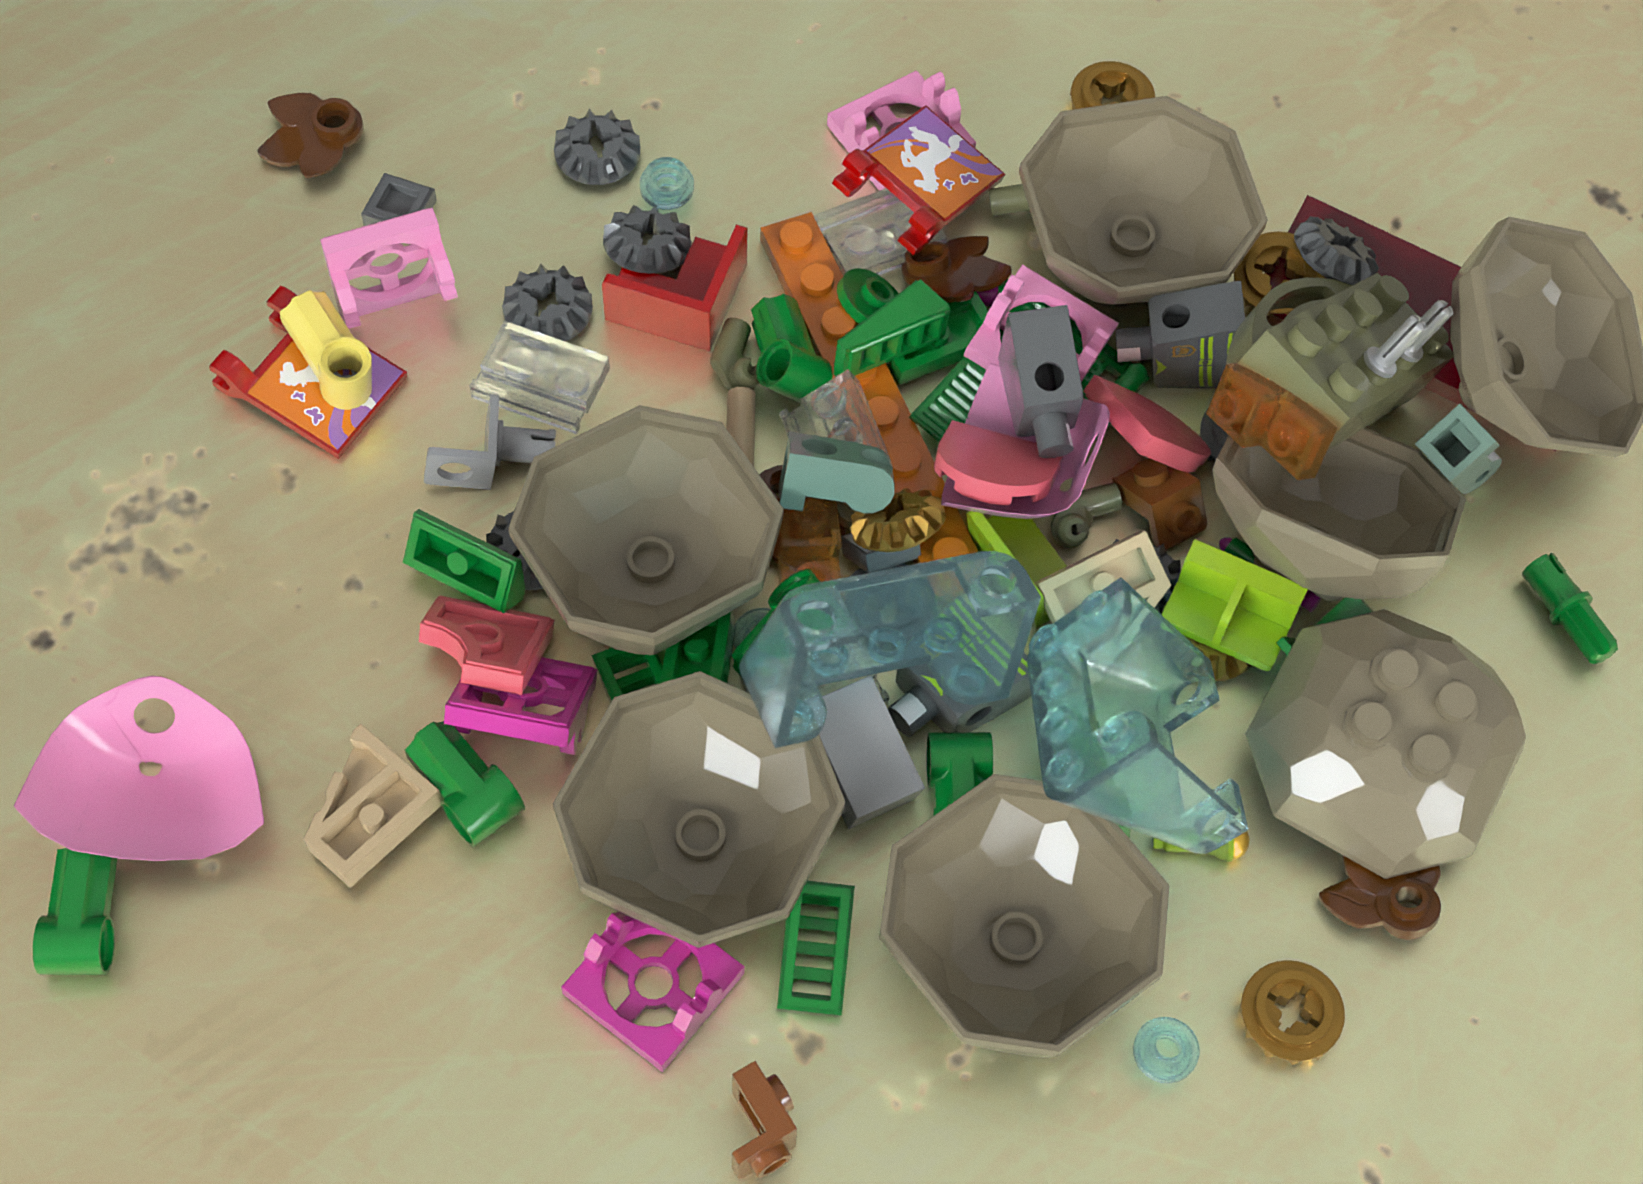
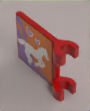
(926, 170)
(292, 394)

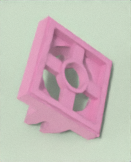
(849, 121)
(343, 262)
(1031, 287)

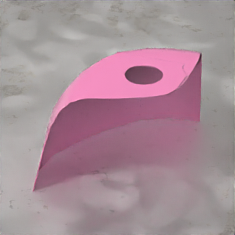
(992, 412)
(99, 803)

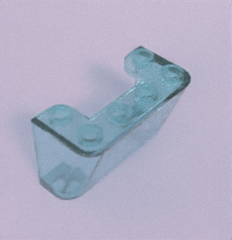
(954, 613)
(1105, 717)

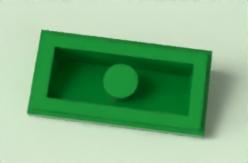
(464, 562)

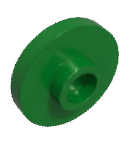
(863, 293)

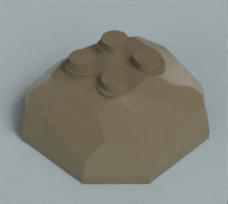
(1141, 200)
(1548, 340)
(646, 528)
(1361, 529)
(1386, 742)
(695, 812)
(1023, 918)

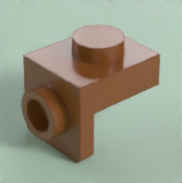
(1166, 498)
(767, 1109)

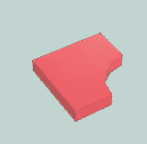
(489, 645)

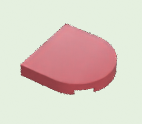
(1149, 426)
(994, 465)

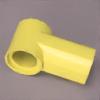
(329, 348)

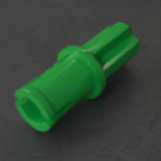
(1570, 608)

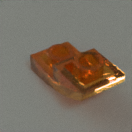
(1268, 416)
(810, 540)

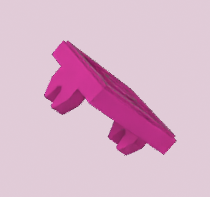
(569, 688)
(653, 1043)

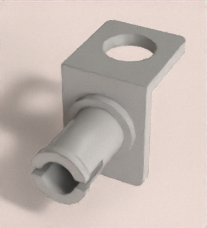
(501, 444)

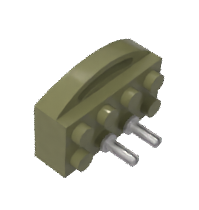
(1345, 347)

